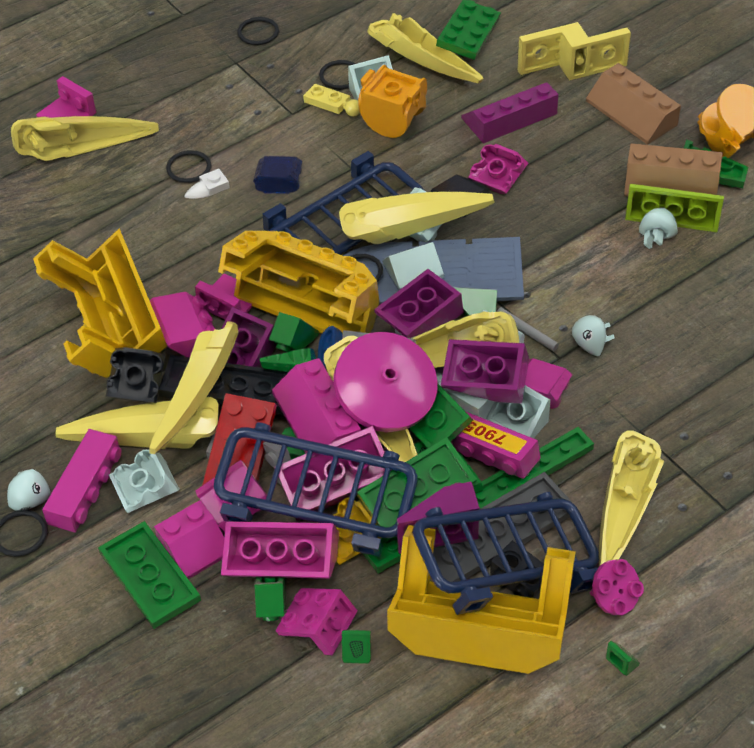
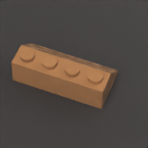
(634, 104)
(673, 168)

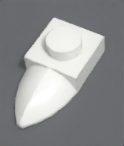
(208, 185)

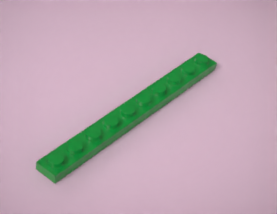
(553, 457)

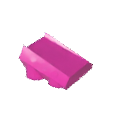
(498, 168)
(547, 380)
(233, 483)

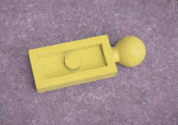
(331, 100)

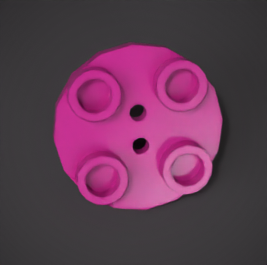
(611, 578)

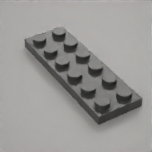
(523, 494)

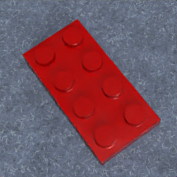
(239, 413)

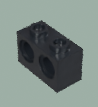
(517, 561)

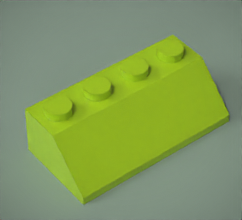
(689, 208)

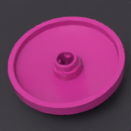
(385, 381)

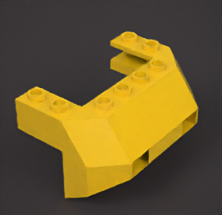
(301, 280)
(109, 298)
(505, 634)

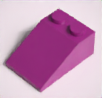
(421, 305)
(251, 340)
(486, 369)
(451, 499)

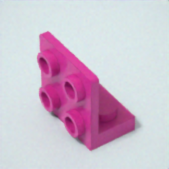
(72, 101)
(220, 296)
(318, 615)

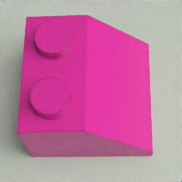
(192, 539)

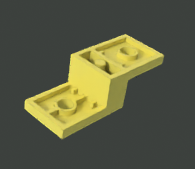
(573, 50)

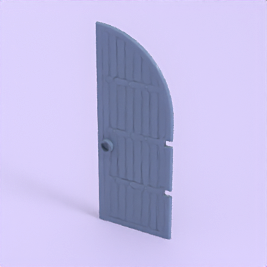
(479, 265)

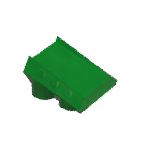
(288, 360)

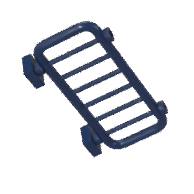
(361, 170)
(367, 542)
(476, 591)

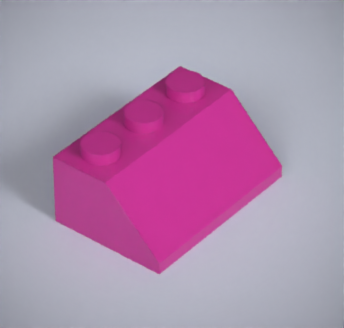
(181, 320)

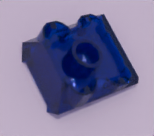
(278, 174)

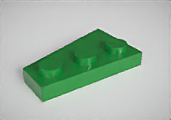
(731, 172)

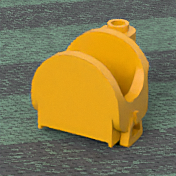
(391, 100)
(729, 120)

